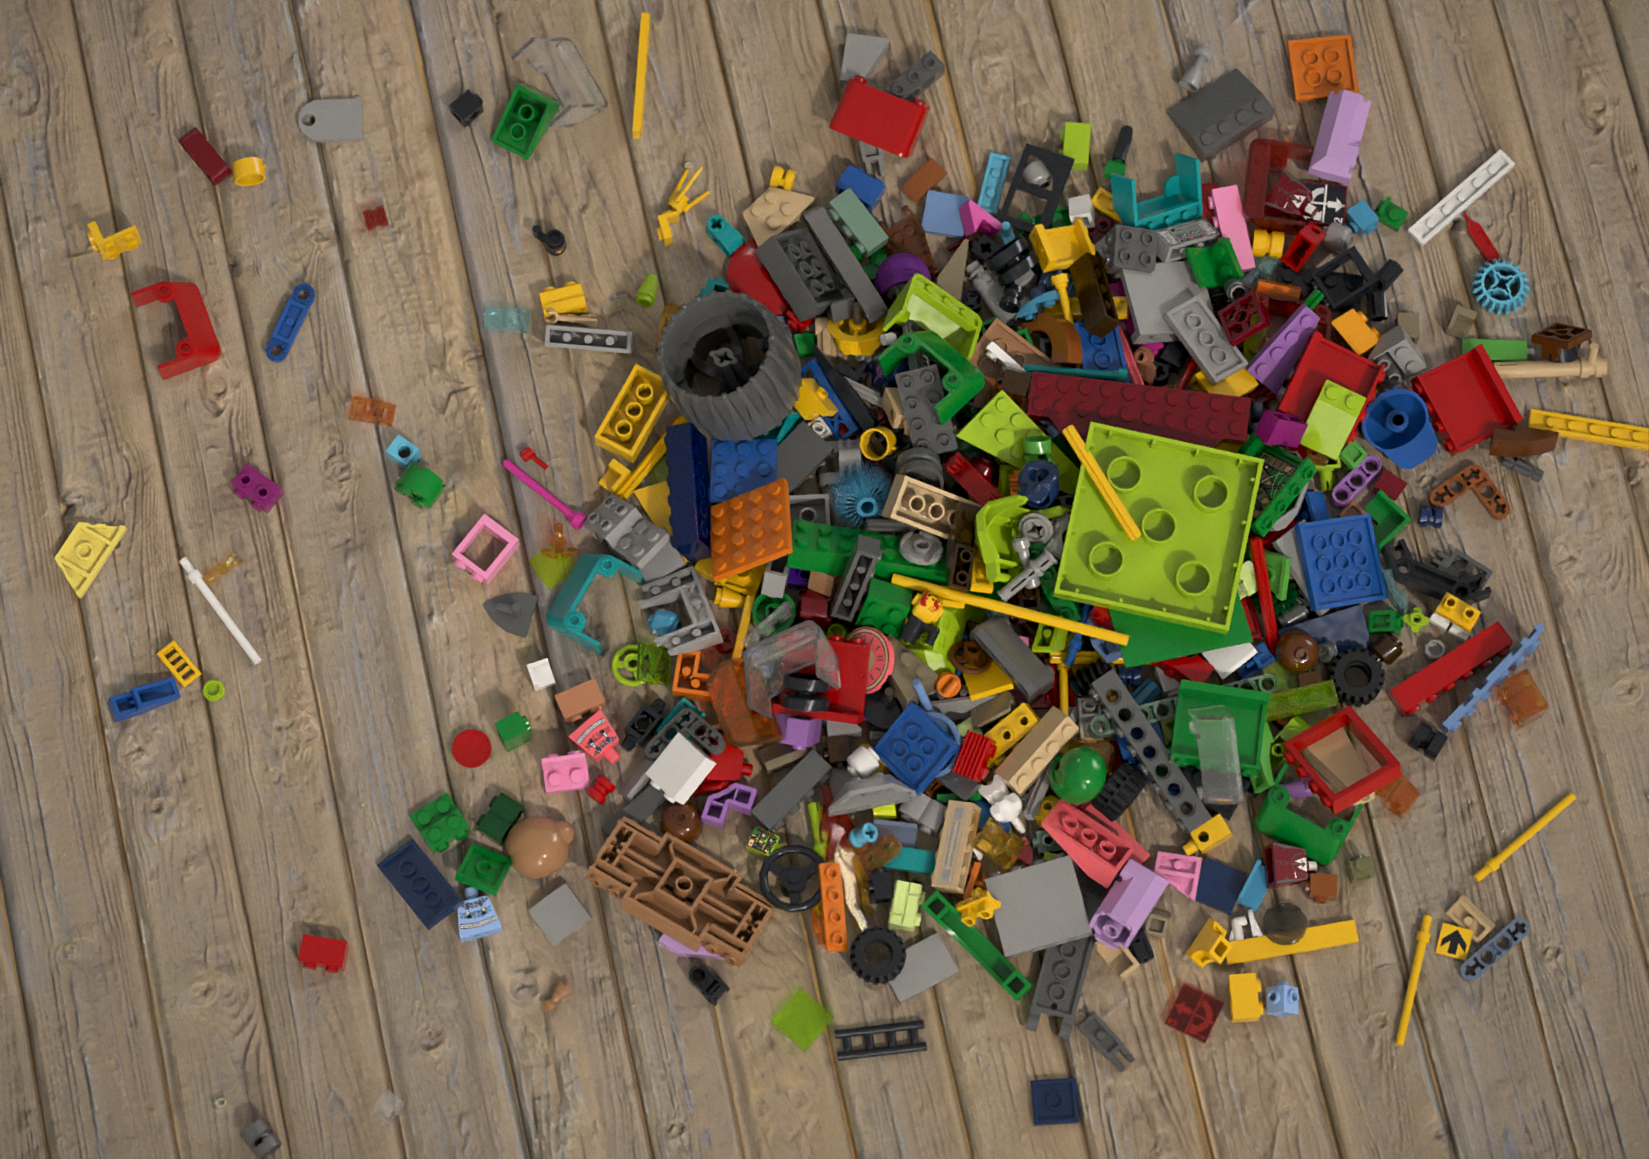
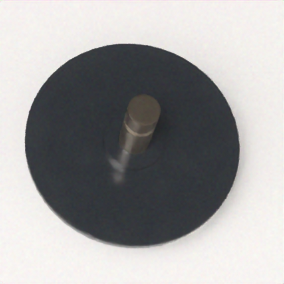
(882, 707)

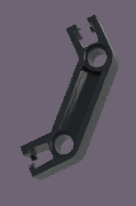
(1431, 580)

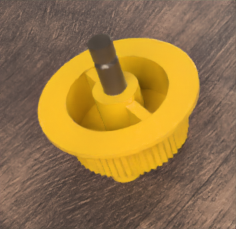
(855, 334)

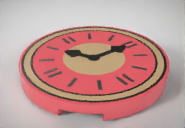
(881, 656)

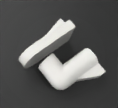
(1238, 922)

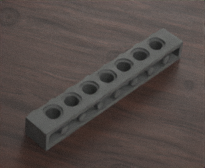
(1198, 813)

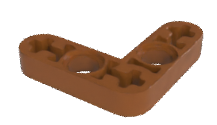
(1475, 486)

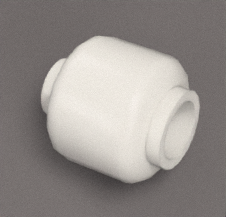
(863, 762)

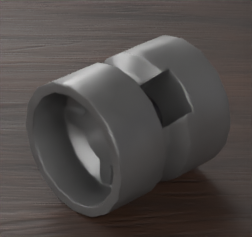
(260, 1131)

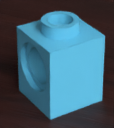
(401, 444)

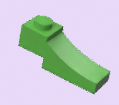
(1264, 778)

